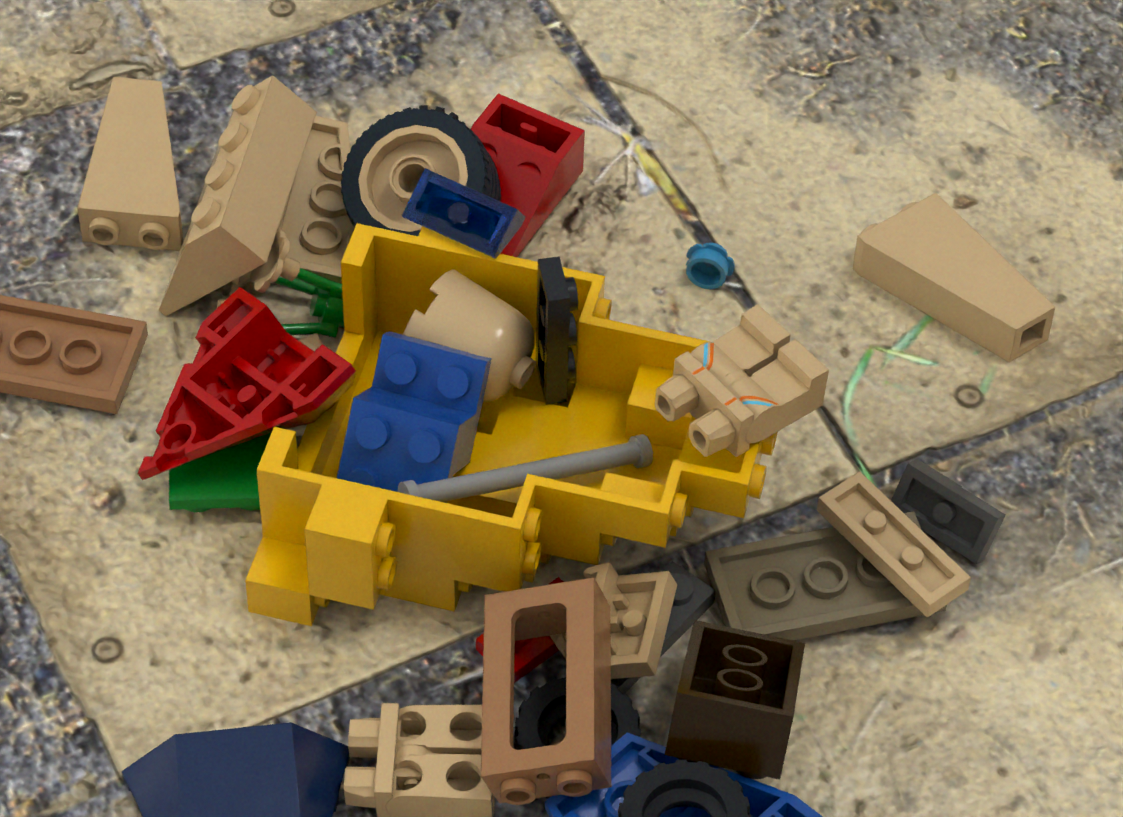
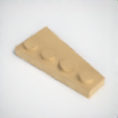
(315, 208)

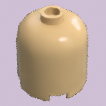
(480, 324)

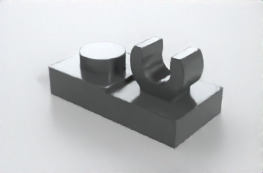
(948, 511)

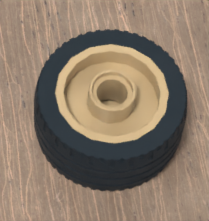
(392, 157)

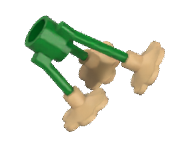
(282, 270)

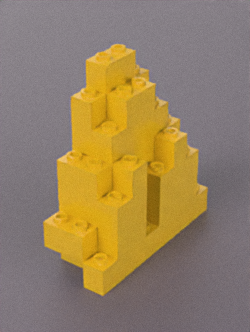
(365, 541)

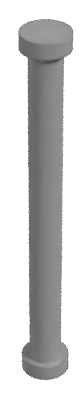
(636, 452)

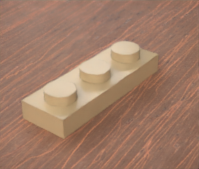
(893, 544)

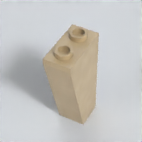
(131, 172)
(955, 277)

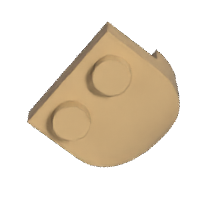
(637, 618)

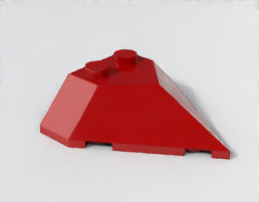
(244, 385)

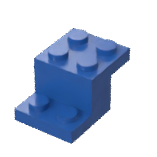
(415, 416)

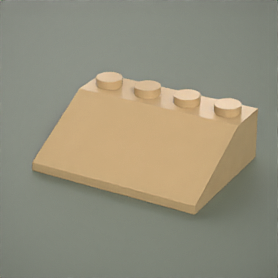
(242, 192)

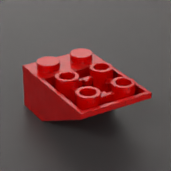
(534, 161)

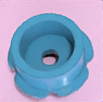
(708, 265)

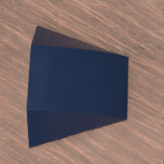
(240, 774)

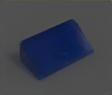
(462, 214)

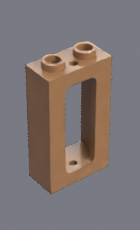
(584, 755)

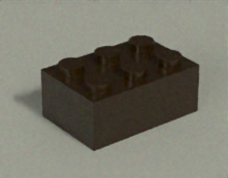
(736, 700)

